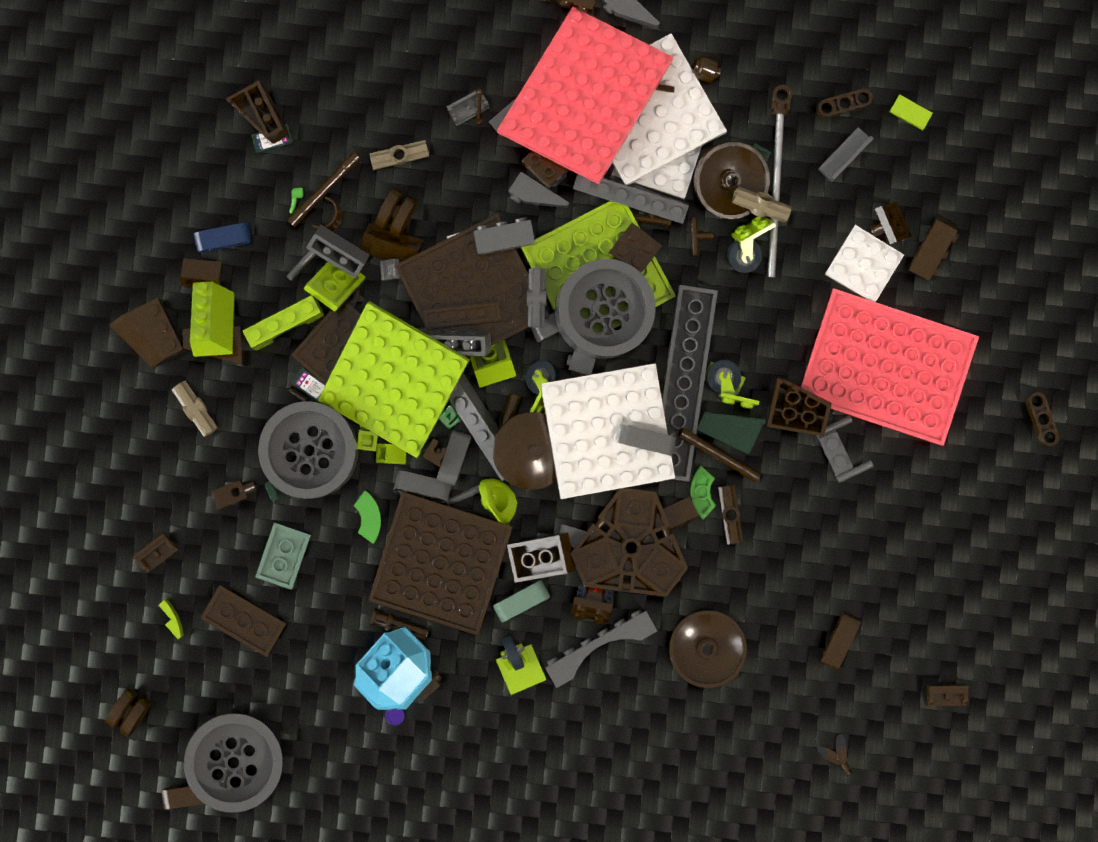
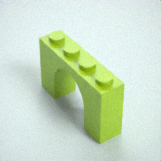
(266, 330)

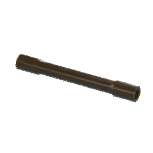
(346, 166)
(743, 469)

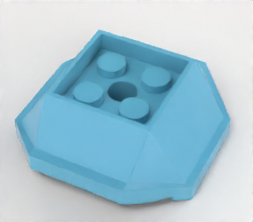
(394, 670)

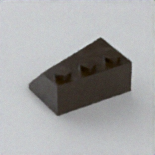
(150, 332)
(797, 409)

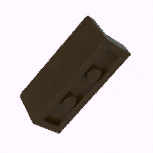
(388, 246)

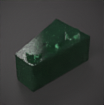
(731, 430)

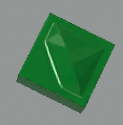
(449, 416)

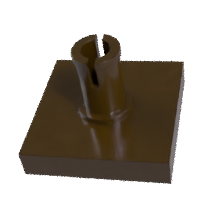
(891, 223)

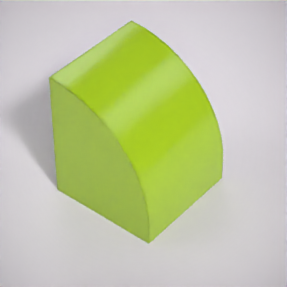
(390, 454)

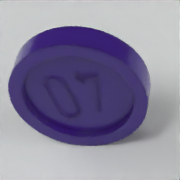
(394, 716)

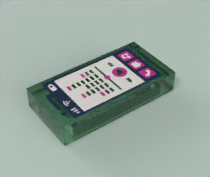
(262, 144)
(308, 384)

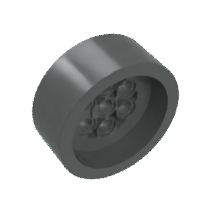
(629, 288)
(276, 444)
(254, 788)

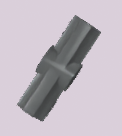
(536, 297)

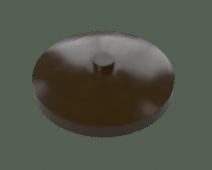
(722, 172)
(525, 452)
(707, 649)

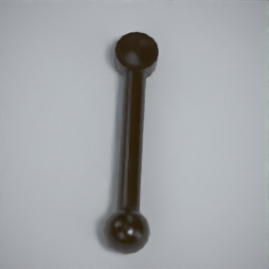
(478, 119)

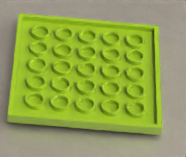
(585, 241)
(393, 379)

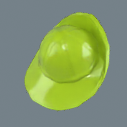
(498, 499)

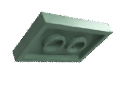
(283, 556)

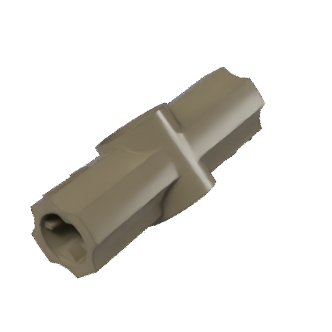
(386, 157)
(761, 204)
(194, 408)

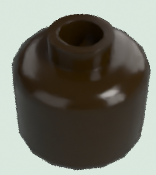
(706, 68)

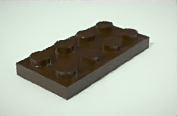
(243, 620)

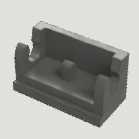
(466, 108)

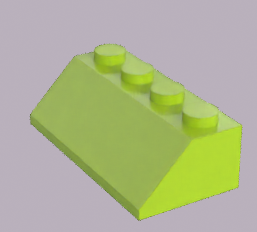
(211, 319)

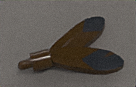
(840, 756)

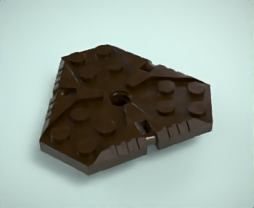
(603, 556)

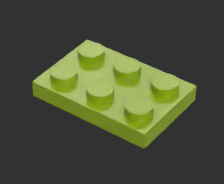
(333, 285)

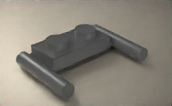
(837, 454)

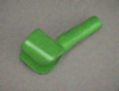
(296, 193)

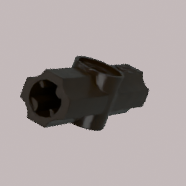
(732, 527)

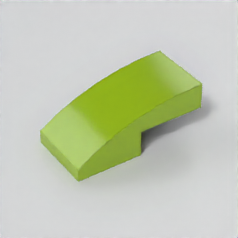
(367, 440)
(174, 624)

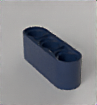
(222, 237)

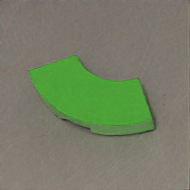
(700, 492)
(370, 517)

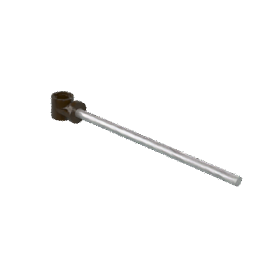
(779, 109)

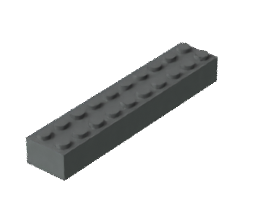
(687, 369)

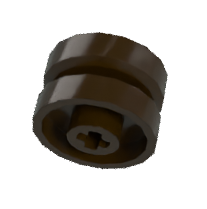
(394, 212)
(125, 710)

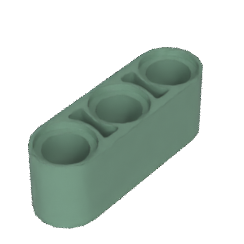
(521, 601)

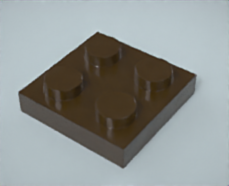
(635, 248)

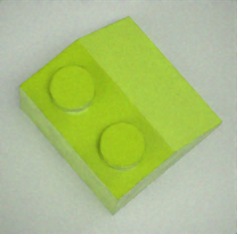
(494, 366)

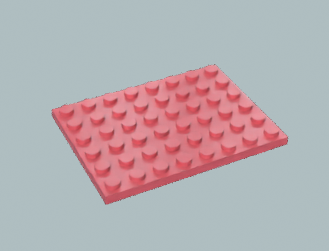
(585, 95)
(889, 366)

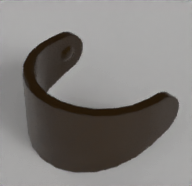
(338, 217)

